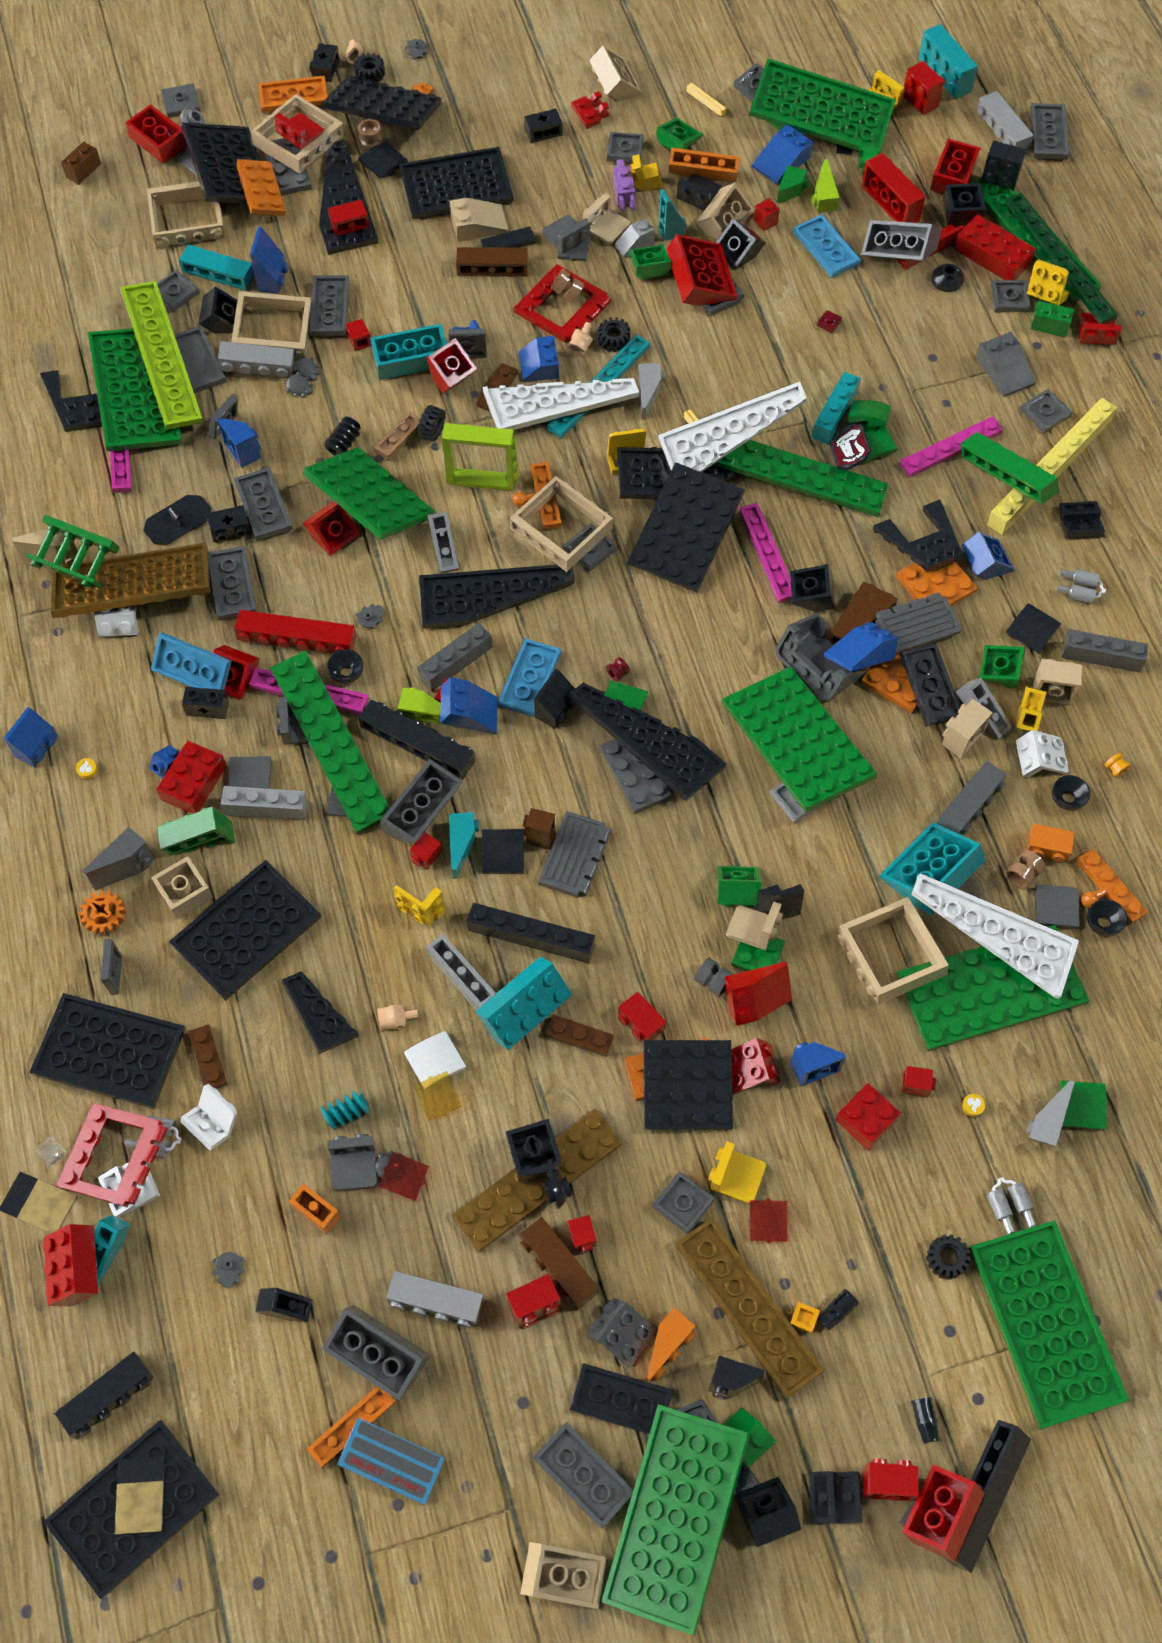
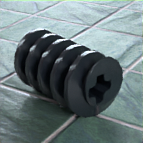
(343, 436)

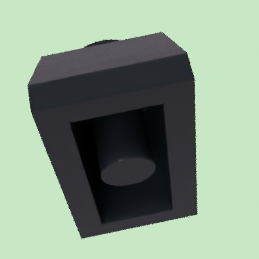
(283, 1304)

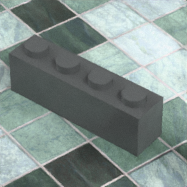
(1104, 650)
(455, 657)
(973, 798)

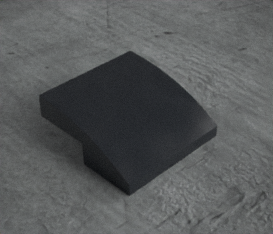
(382, 159)
(1081, 519)
(1033, 628)
(502, 851)
(789, 898)
(835, 1497)

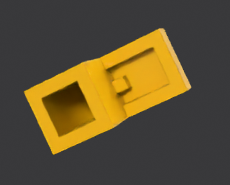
(646, 176)
(1030, 709)

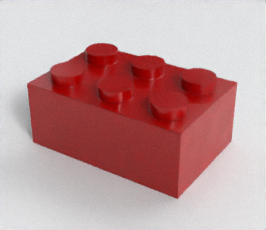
(156, 134)
(955, 165)
(191, 777)
(70, 1265)
(943, 1512)

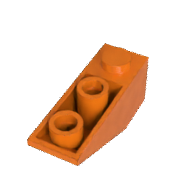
(670, 1336)

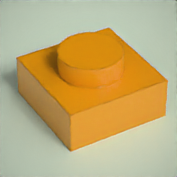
(804, 1317)

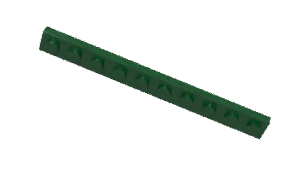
(1062, 258)

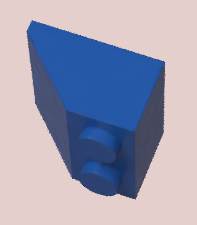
(539, 360)
(240, 441)
(987, 556)
(30, 737)
(815, 1062)

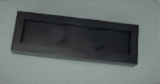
(511, 239)

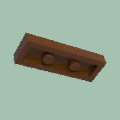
(503, 376)
(579, 1035)
(207, 1057)

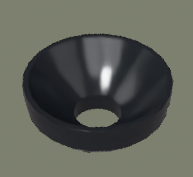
(947, 282)
(345, 659)
(1072, 785)
(1112, 911)

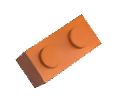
(1050, 842)
(314, 1209)

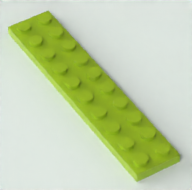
(161, 355)

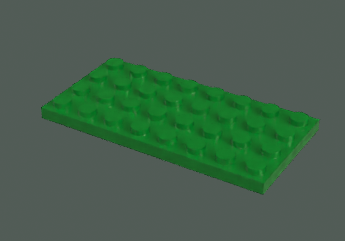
(821, 106)
(126, 394)
(799, 739)
(981, 998)
(1048, 1325)
(676, 1519)

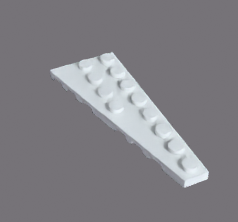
(543, 402)
(1023, 944)

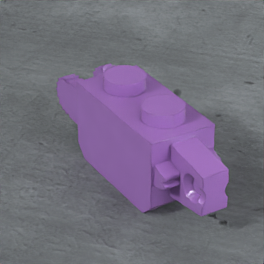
(623, 185)

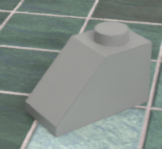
(636, 236)

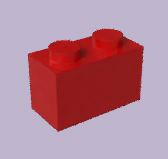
(348, 217)
(641, 1018)

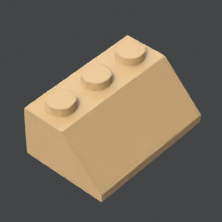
(614, 74)
(725, 206)

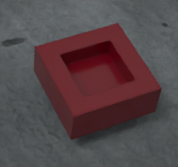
(829, 321)

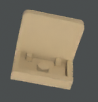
(605, 222)
(754, 926)

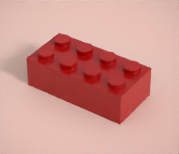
(892, 190)
(994, 248)

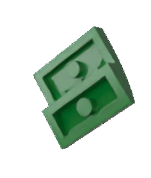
(868, 410)
(880, 442)
(629, 695)
(1086, 1105)

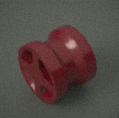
(617, 669)

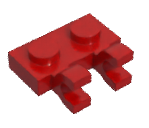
(586, 112)

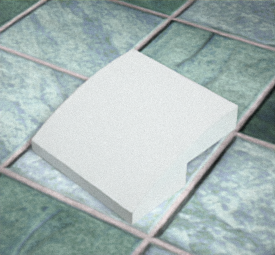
(435, 1057)
(112, 1180)

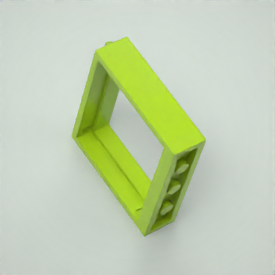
(482, 437)

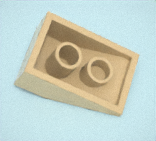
(477, 218)
(31, 543)
(563, 1575)

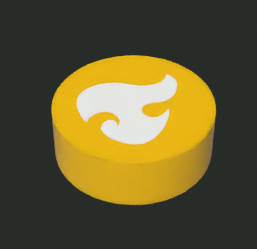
(86, 768)
(973, 1105)

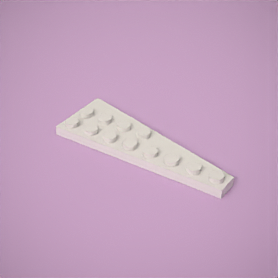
(717, 435)

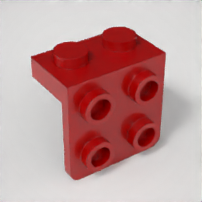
(297, 130)
(1094, 333)
(753, 1065)

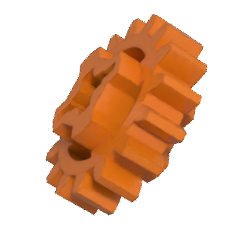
(101, 921)

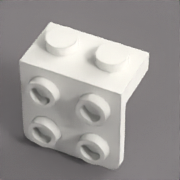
(117, 621)
(1041, 752)
(212, 1118)

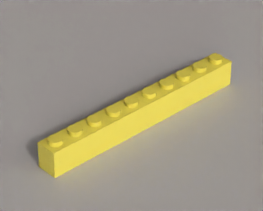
(1055, 462)

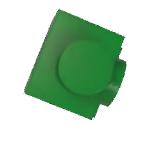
(865, 154)

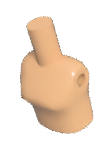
(353, 51)
(581, 340)
(394, 1017)

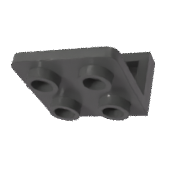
(567, 232)
(288, 726)
(353, 1162)
(621, 1331)

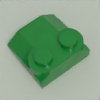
(677, 134)
(650, 261)
(1003, 665)

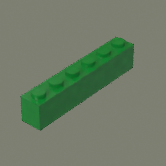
(1010, 468)

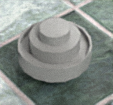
(191, 115)

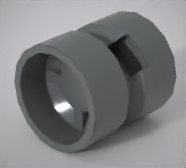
(713, 976)

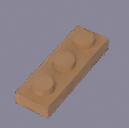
(397, 436)

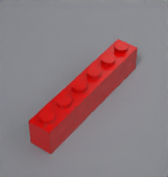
(294, 632)

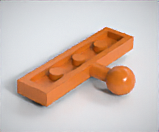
(549, 512)
(1109, 886)
(336, 1437)

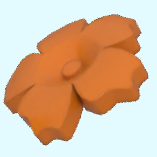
(423, 88)

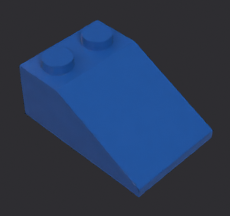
(784, 149)
(268, 263)
(863, 647)
(468, 706)

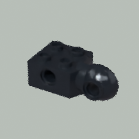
(539, 1159)

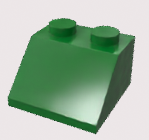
(1052, 318)
(738, 885)
(759, 1440)

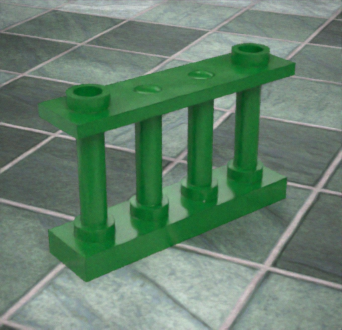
(71, 533)

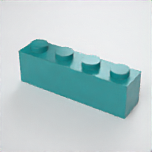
(217, 267)
(836, 407)

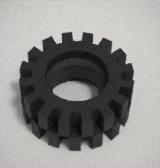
(369, 61)
(613, 326)
(431, 423)
(938, 1266)

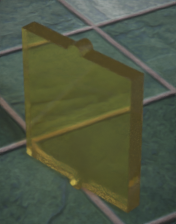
(437, 1095)

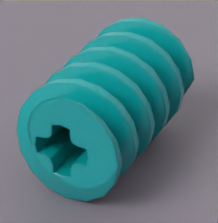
(345, 1110)

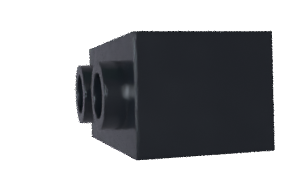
(325, 61)
(543, 125)
(228, 523)
(205, 702)

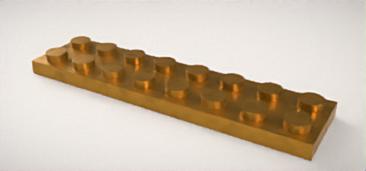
(512, 1201)
(749, 1308)

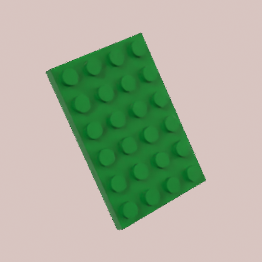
(368, 493)

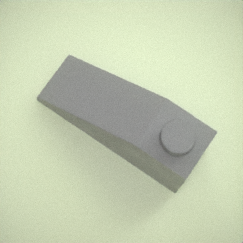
(649, 382)
(443, 541)
(976, 689)
(1049, 1120)

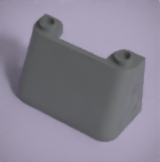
(804, 651)

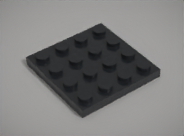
(687, 1084)

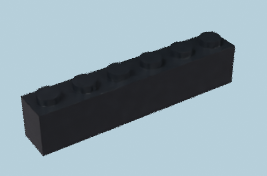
(416, 738)
(531, 932)
(994, 1476)

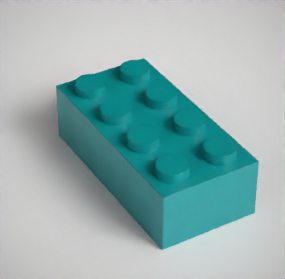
(948, 61)
(406, 350)
(524, 1003)

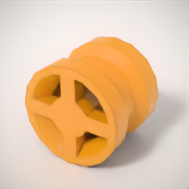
(1117, 765)

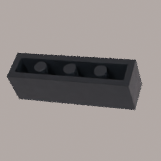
(104, 1395)

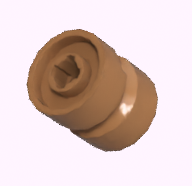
(369, 134)
(567, 286)
(1025, 869)

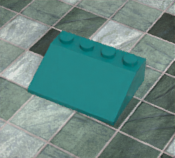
(935, 854)

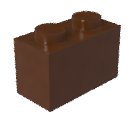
(81, 163)
(539, 828)

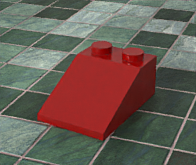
(757, 992)

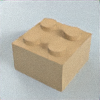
(1059, 680)
(966, 727)
(182, 887)

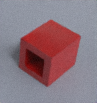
(766, 214)
(358, 334)
(425, 851)
(918, 1081)
(582, 1234)

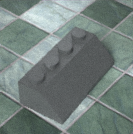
(900, 240)
(420, 803)
(375, 1352)

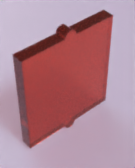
(403, 1176)
(768, 1220)

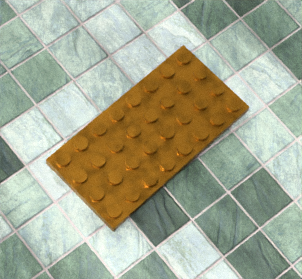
(134, 581)

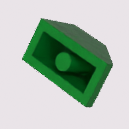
(792, 183)

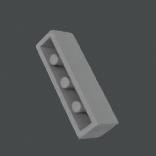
(1004, 121)
(255, 359)
(264, 803)
(459, 972)
(435, 1298)

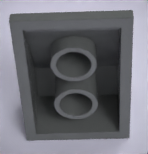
(1005, 364)
(120, 860)

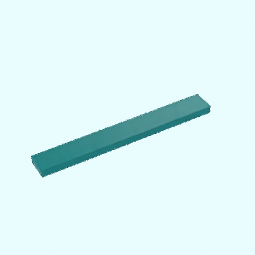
(613, 370)

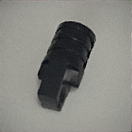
(838, 1309)
(925, 1419)

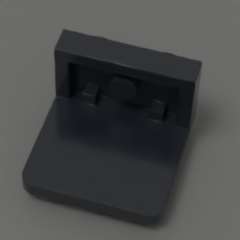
(697, 191)

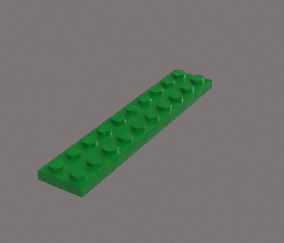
(995, 200)
(806, 476)
(331, 741)

